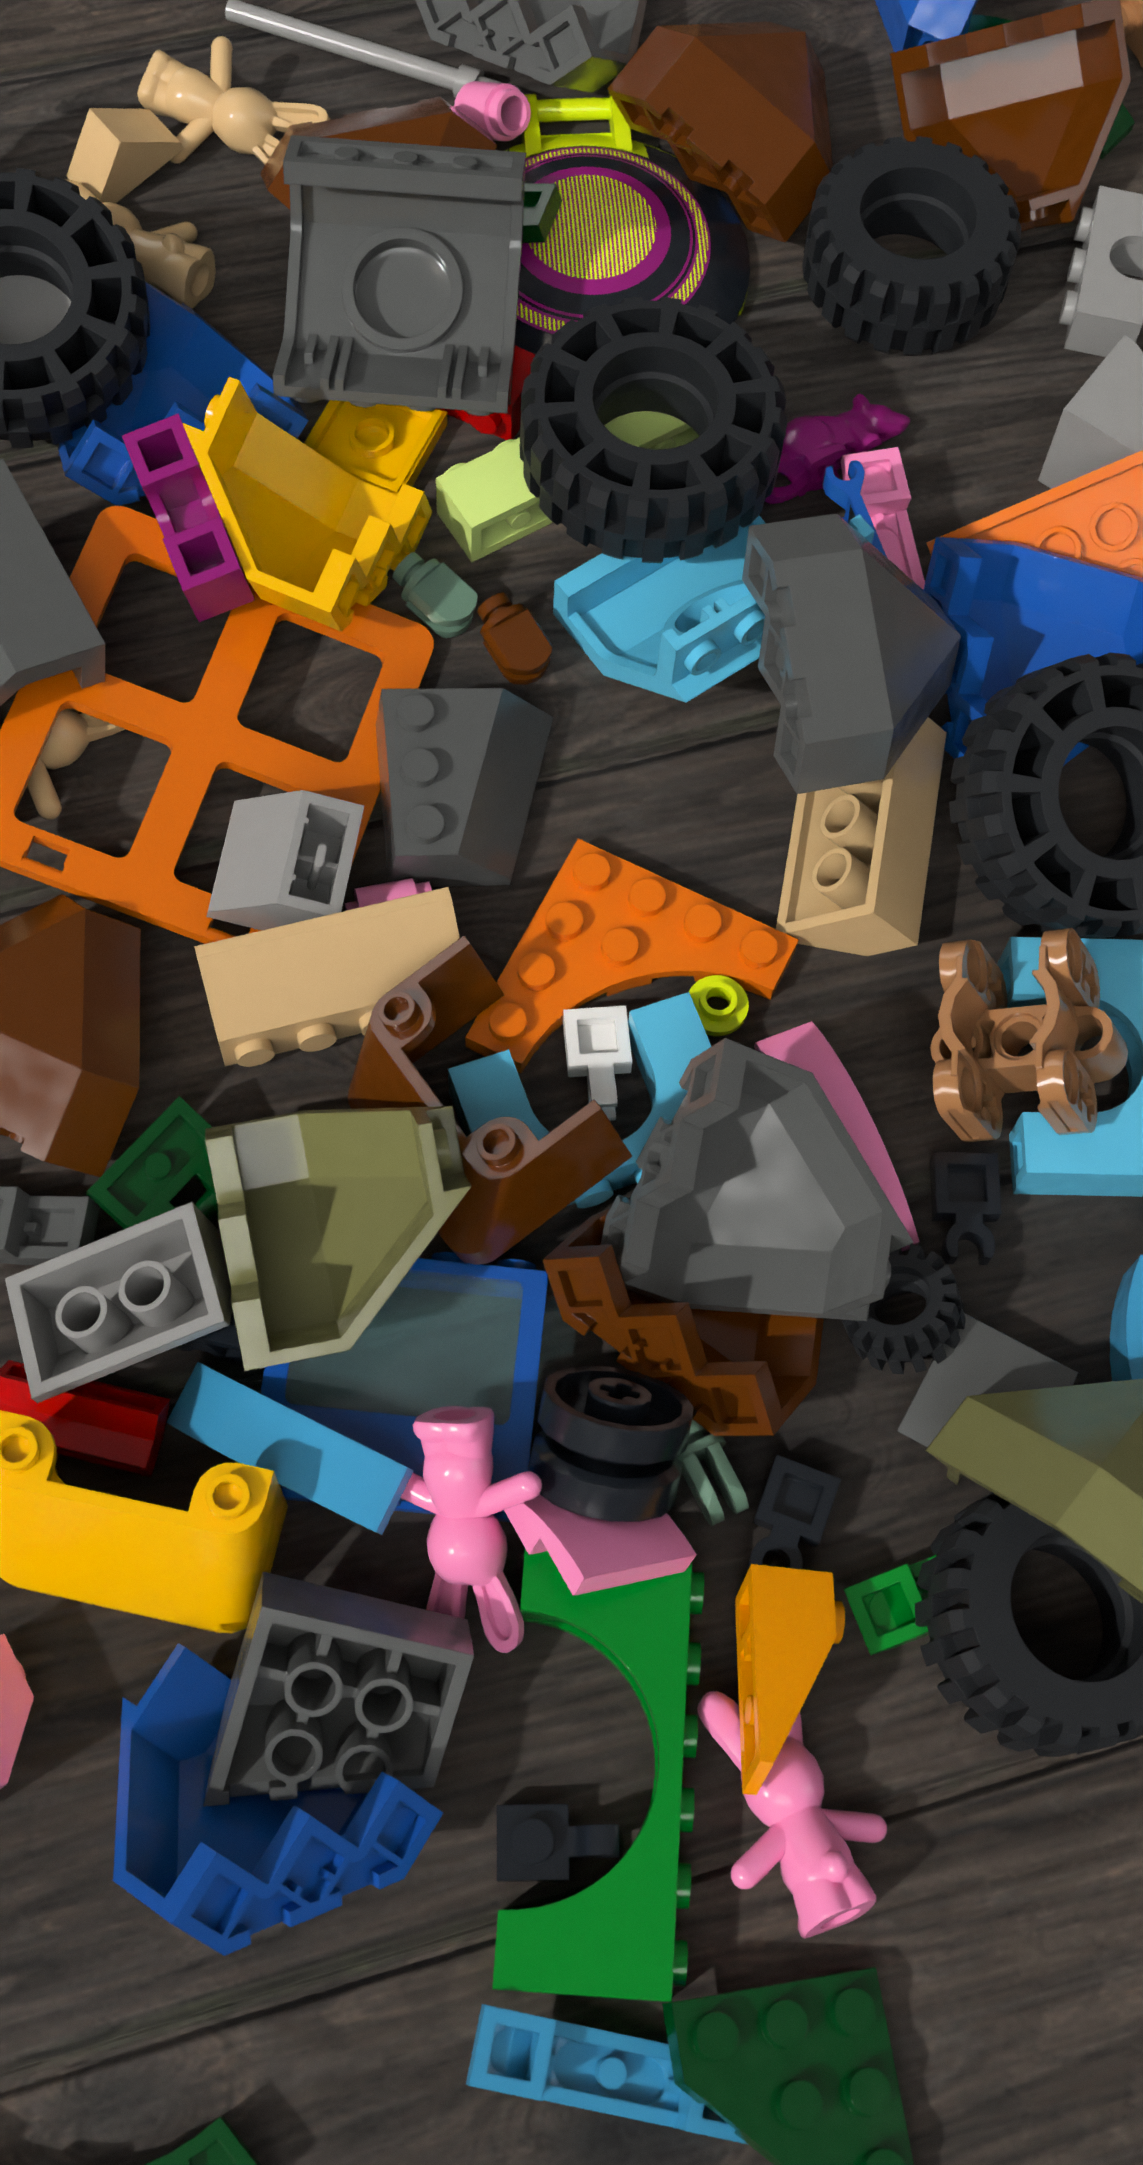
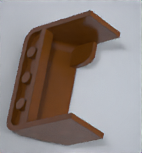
(511, 1172)

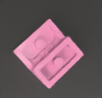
(600, 1552)

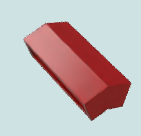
(93, 1420)

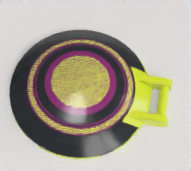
(622, 227)

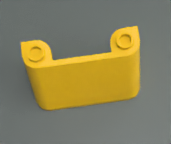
(131, 1553)

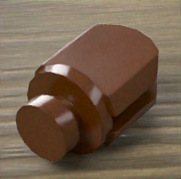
(514, 639)

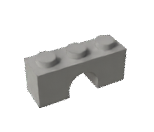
(1105, 300)

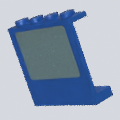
(438, 1341)

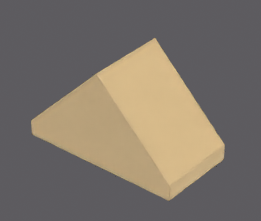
(120, 151)

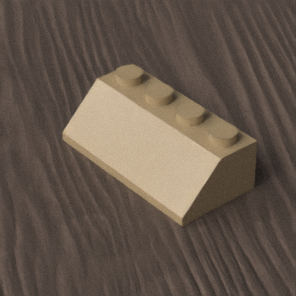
(864, 856)
(318, 975)

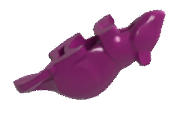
(822, 440)

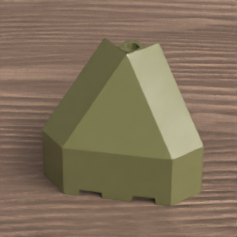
(327, 1219)
(1064, 1460)

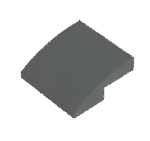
(980, 1364)

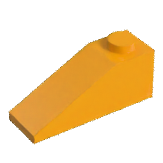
(782, 1640)

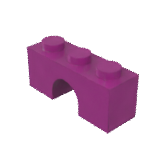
(188, 518)

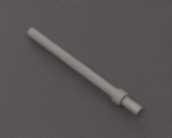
(353, 47)

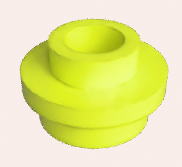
(720, 1021)

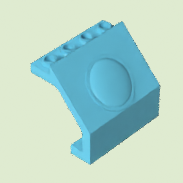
(668, 622)

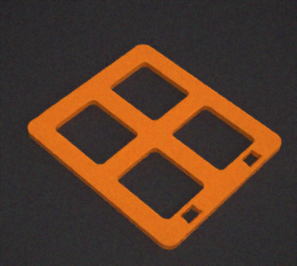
(199, 733)

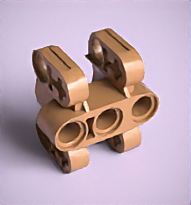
(976, 1015)

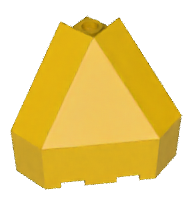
(296, 519)

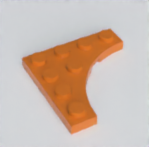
(1085, 519)
(614, 931)

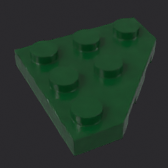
(796, 2069)

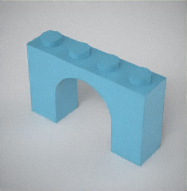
(663, 1043)
(1112, 1155)

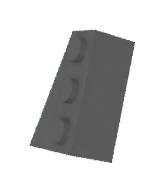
(457, 782)
(337, 1694)

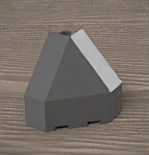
(551, 40)
(844, 649)
(755, 1199)

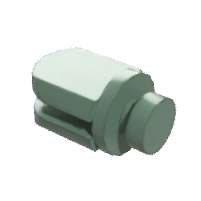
(436, 595)
(711, 1451)

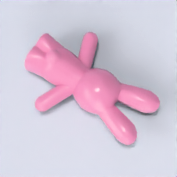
(465, 1536)
(801, 1834)

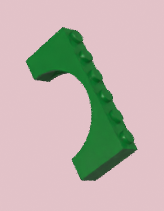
(621, 1929)

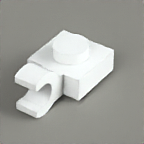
(598, 1048)

